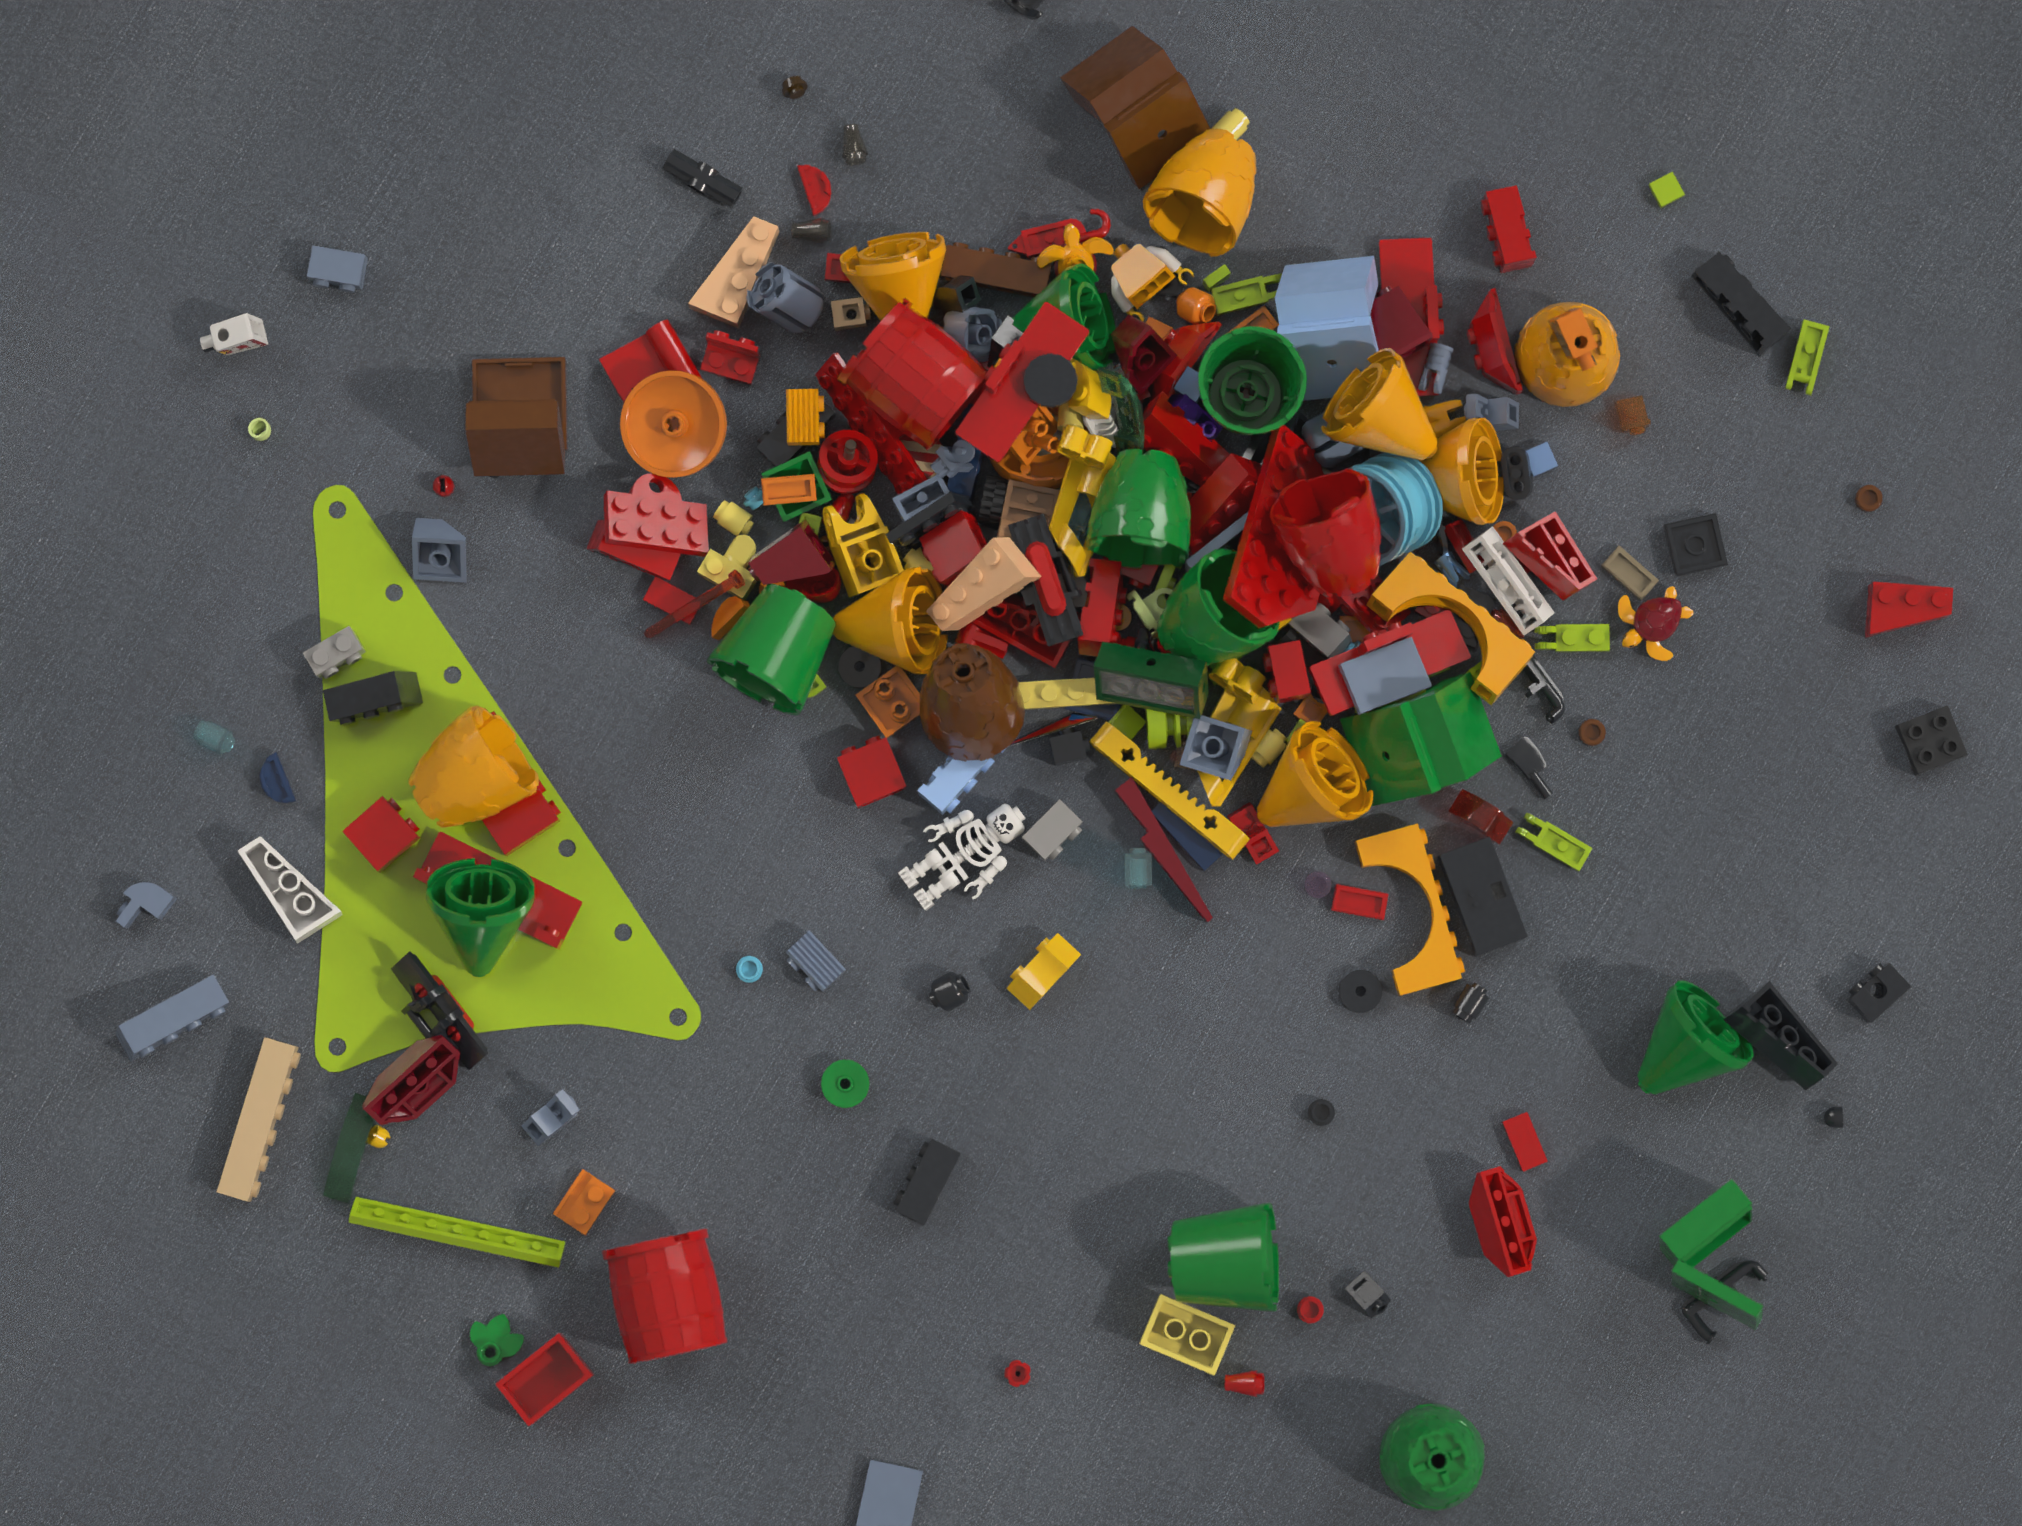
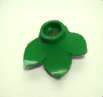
(497, 1336)

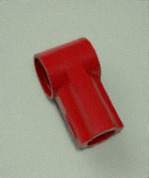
(975, 635)

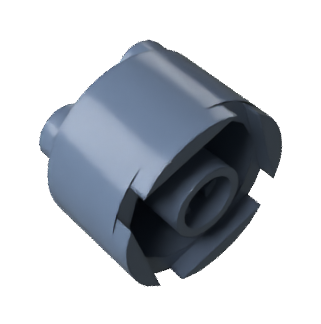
(973, 330)

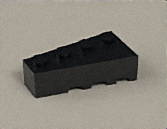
(1741, 303)
(1781, 1036)

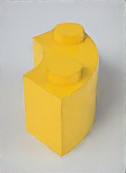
(1088, 397)
(1043, 971)

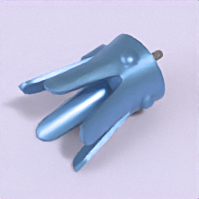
(1447, 564)

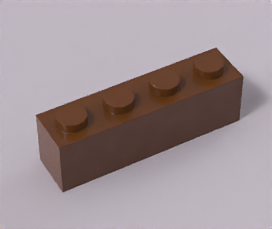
(994, 270)

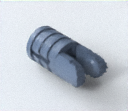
(1436, 362)

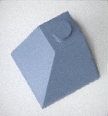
(438, 551)
(1215, 747)

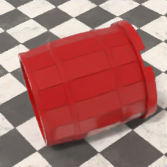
(914, 375)
(666, 1296)

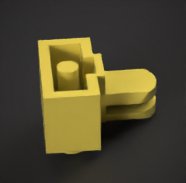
(716, 567)

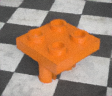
(1036, 436)
(891, 701)

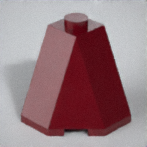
(1140, 352)

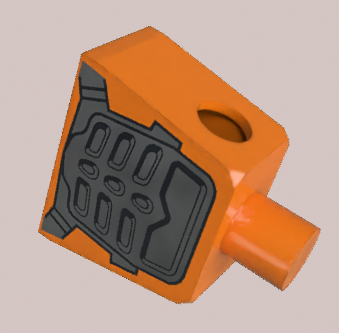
(1569, 327)

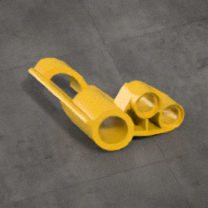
(1085, 472)
(1243, 705)

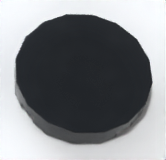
(1050, 380)

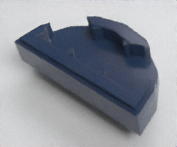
(274, 780)

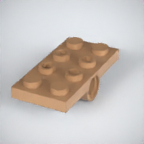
(1024, 502)

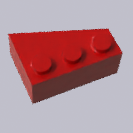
(1552, 556)
(646, 560)

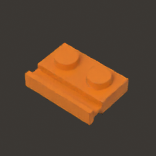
(584, 1202)

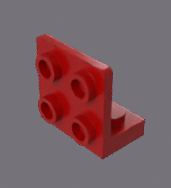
(730, 357)

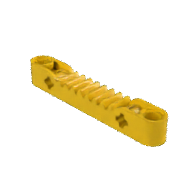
(1224, 837)

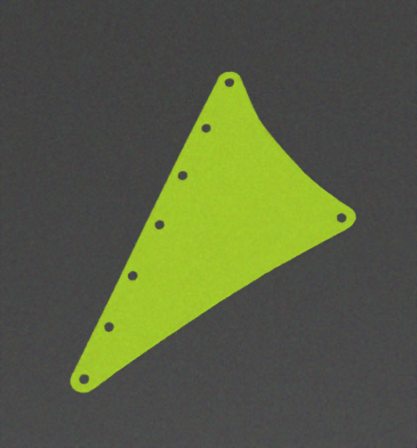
(387, 913)

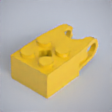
(858, 542)

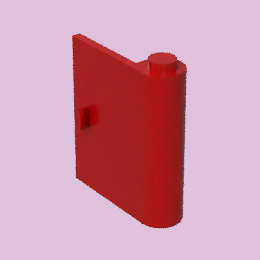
(649, 354)

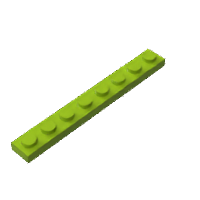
(457, 1232)

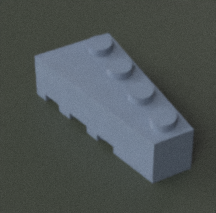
(172, 1017)

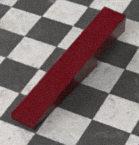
(1158, 844)

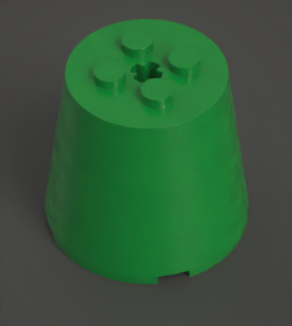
(1264, 365)
(775, 648)
(1226, 1259)

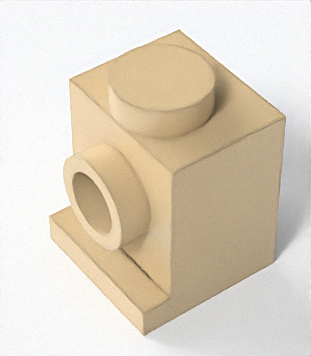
(842, 307)

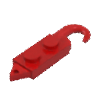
(1036, 239)

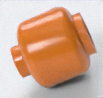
(1195, 306)

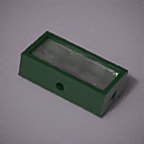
(1151, 680)

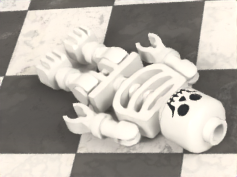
(1003, 825)

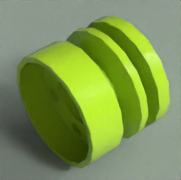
(1162, 725)

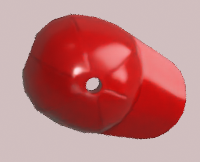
(818, 588)

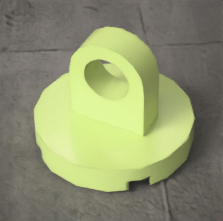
(1148, 609)

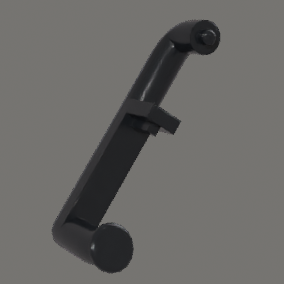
(1543, 682)
(1727, 1278)

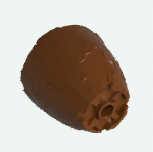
(970, 703)

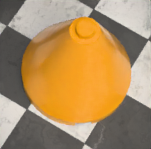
(895, 270)
(1381, 410)
(1468, 471)
(895, 623)
(1316, 781)

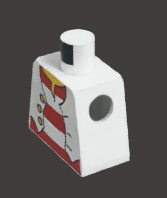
(235, 335)

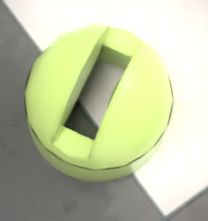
(257, 426)

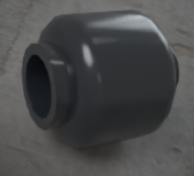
(949, 991)

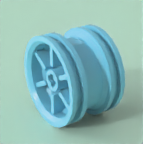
(1404, 501)

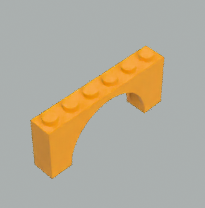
(1417, 584)
(1406, 852)

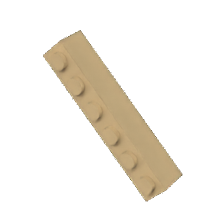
(258, 1120)

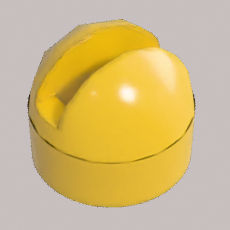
(378, 1136)

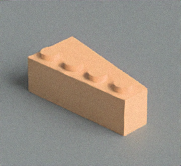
(726, 287)
(984, 583)

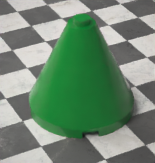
(1078, 298)
(479, 908)
(1690, 1042)

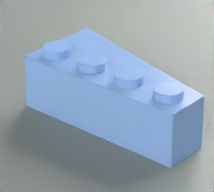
(950, 781)

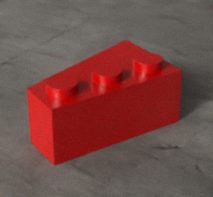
(1508, 229)
(1904, 605)
(1102, 606)

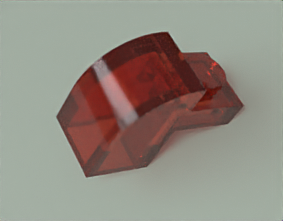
(1481, 816)

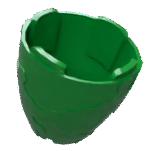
(1141, 512)
(1202, 623)
(1408, 1453)

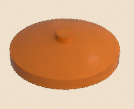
(673, 424)

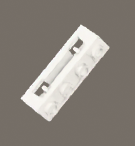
(1508, 580)

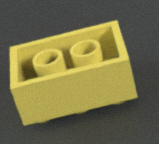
(1187, 1334)

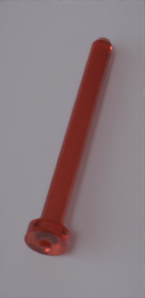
(734, 580)

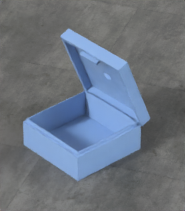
(1328, 317)

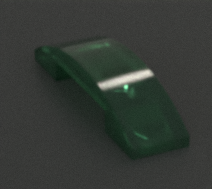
(1127, 410)
(349, 1151)

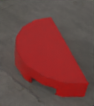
(816, 188)

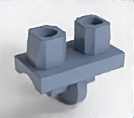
(953, 459)

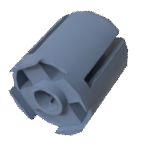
(785, 298)
(1327, 452)

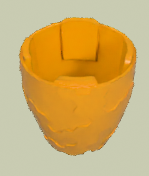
(1204, 193)
(1549, 372)
(472, 770)

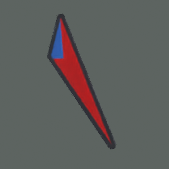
(1063, 723)

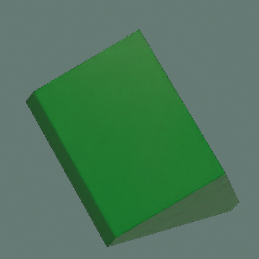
(798, 466)

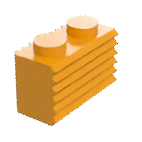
(803, 417)

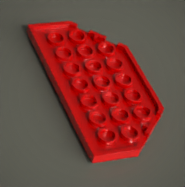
(1263, 578)

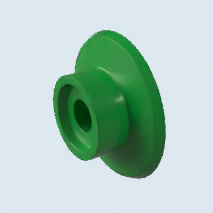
(845, 1070)

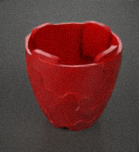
(1330, 531)

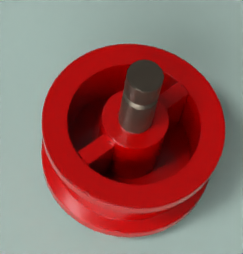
(847, 461)

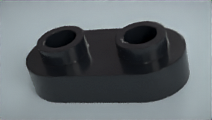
(1514, 474)

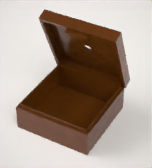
(1135, 97)
(518, 416)

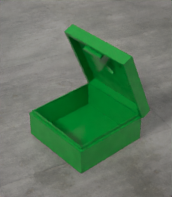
(1429, 741)
(1700, 1235)

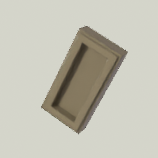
(1629, 573)

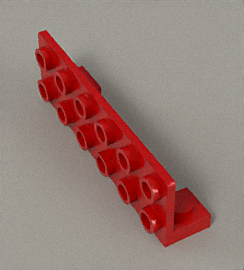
(551, 911)

